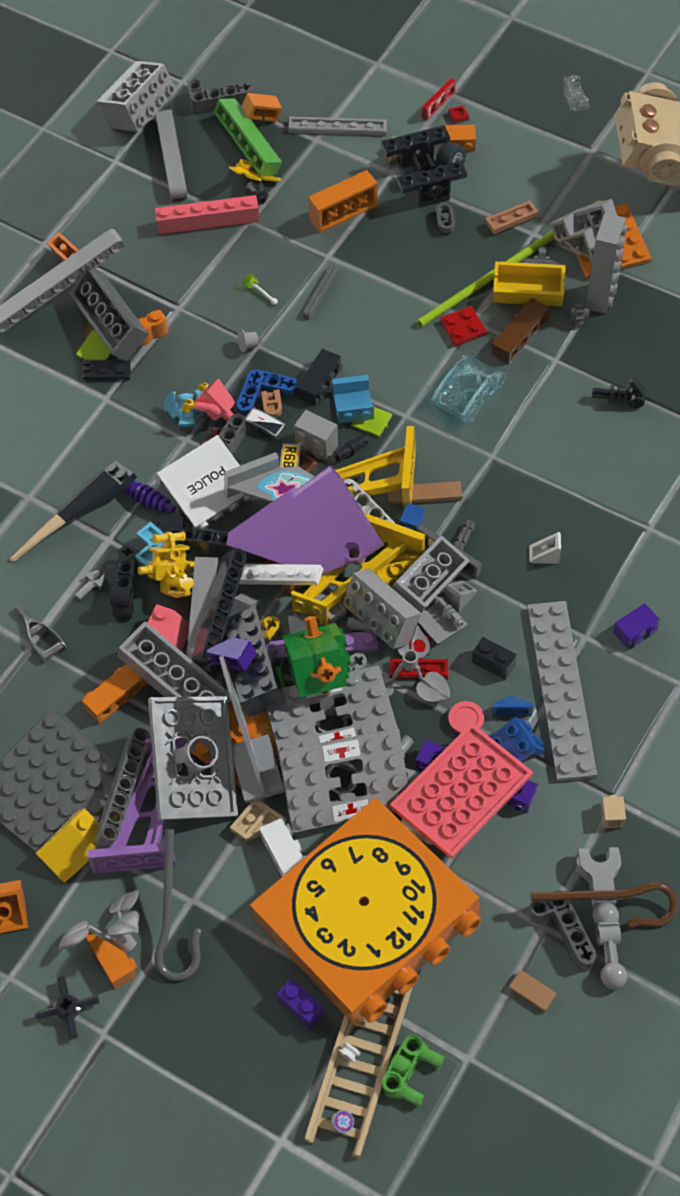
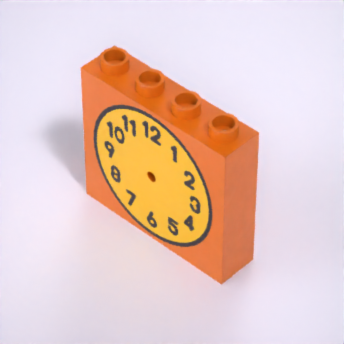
(367, 912)

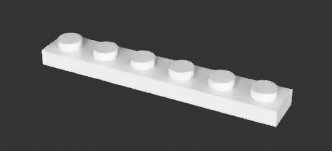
(281, 574)

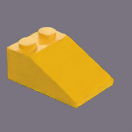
(69, 846)

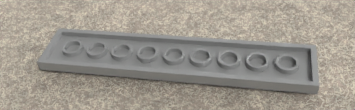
(561, 692)

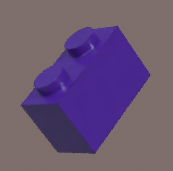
(636, 626)
(300, 1004)

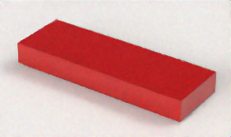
(438, 99)
(426, 665)

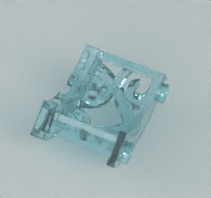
(470, 406)

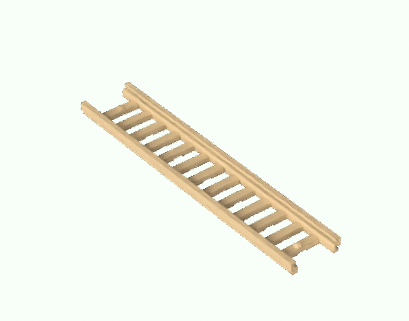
(337, 1059)

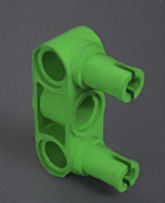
(403, 1066)

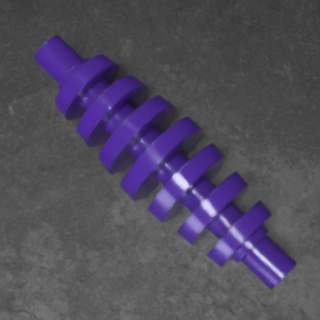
(149, 497)

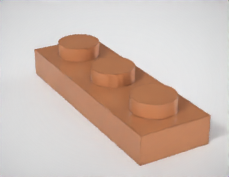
(511, 217)

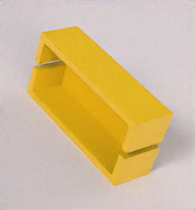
(523, 281)

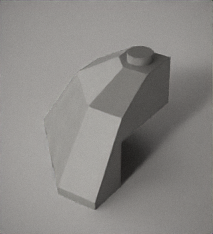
(581, 227)

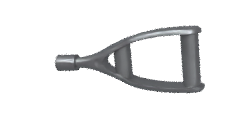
(37, 628)

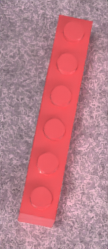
(207, 214)

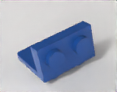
(519, 739)

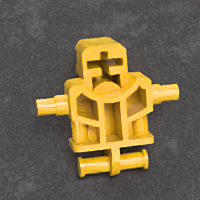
(170, 565)

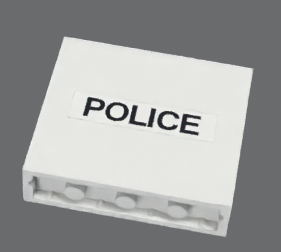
(198, 483)

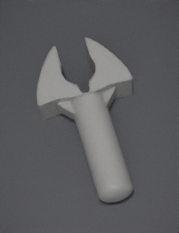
(91, 584)

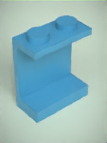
(352, 399)

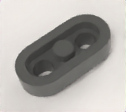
(445, 221)

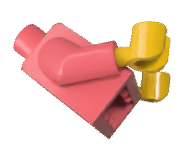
(213, 400)

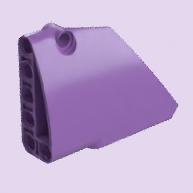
(310, 526)

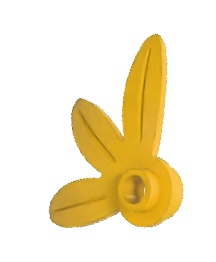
(244, 167)

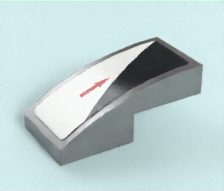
(265, 422)

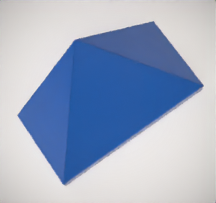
(512, 707)

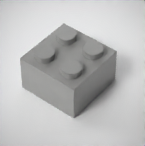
(316, 435)

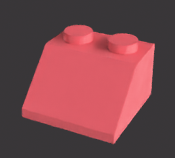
(170, 626)

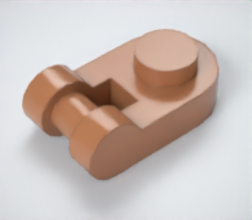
(270, 406)

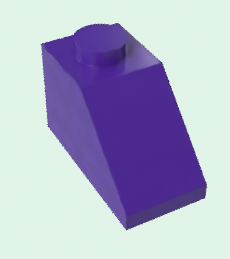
(236, 652)

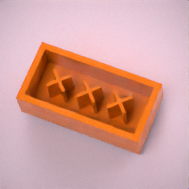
(343, 201)

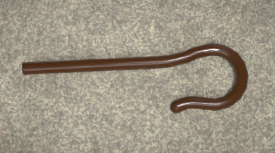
(613, 894)

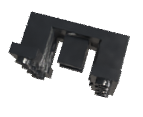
(416, 160)

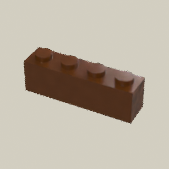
(520, 330)

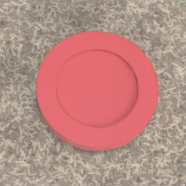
(464, 714)

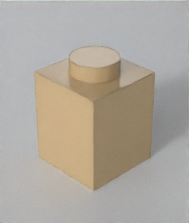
(613, 812)

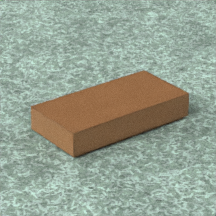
(532, 991)

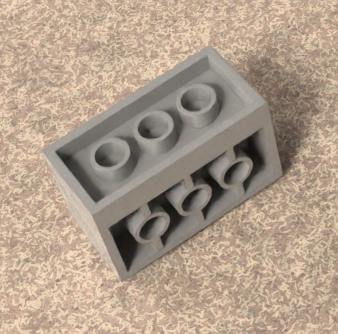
(137, 96)

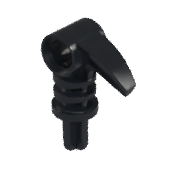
(634, 395)

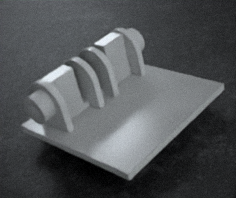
(441, 620)

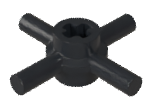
(60, 1006)

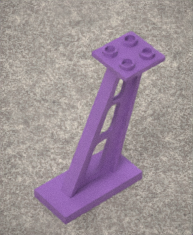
(145, 856)

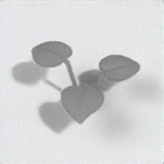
(433, 686)
(120, 930)

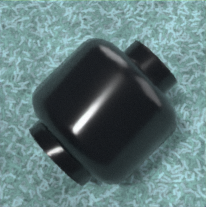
(258, 189)

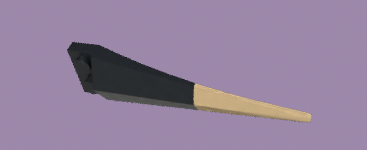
(100, 487)

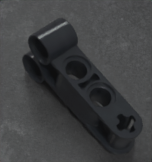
(122, 594)

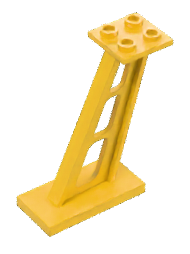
(403, 480)
(395, 539)

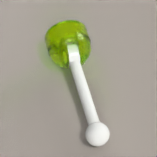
(251, 282)

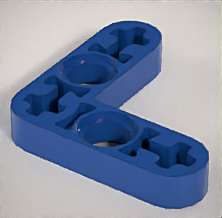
(262, 383)

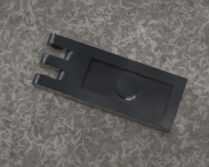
(107, 369)

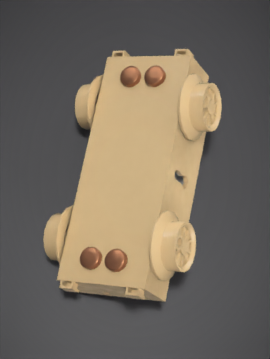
(650, 132)

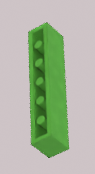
(247, 137)

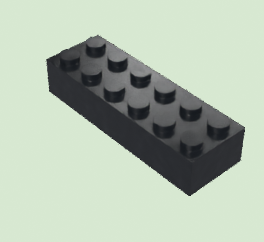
(260, 684)

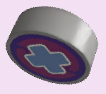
(342, 1122)

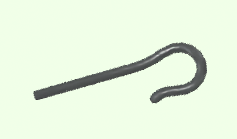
(166, 925)

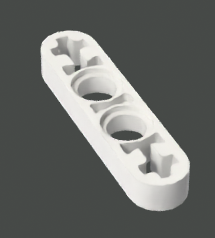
(370, 503)

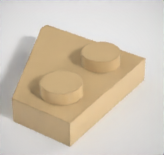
(253, 818)

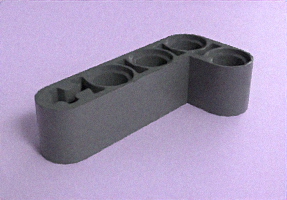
(206, 99)
(567, 931)

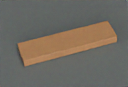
(429, 493)

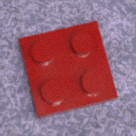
(463, 326)

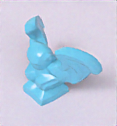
(174, 409)

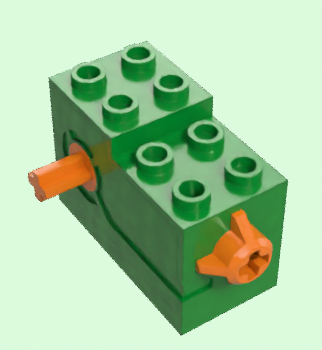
(317, 657)

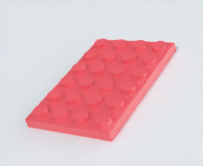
(461, 790)

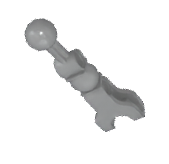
(605, 914)

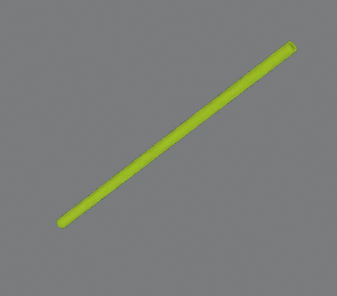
(483, 280)

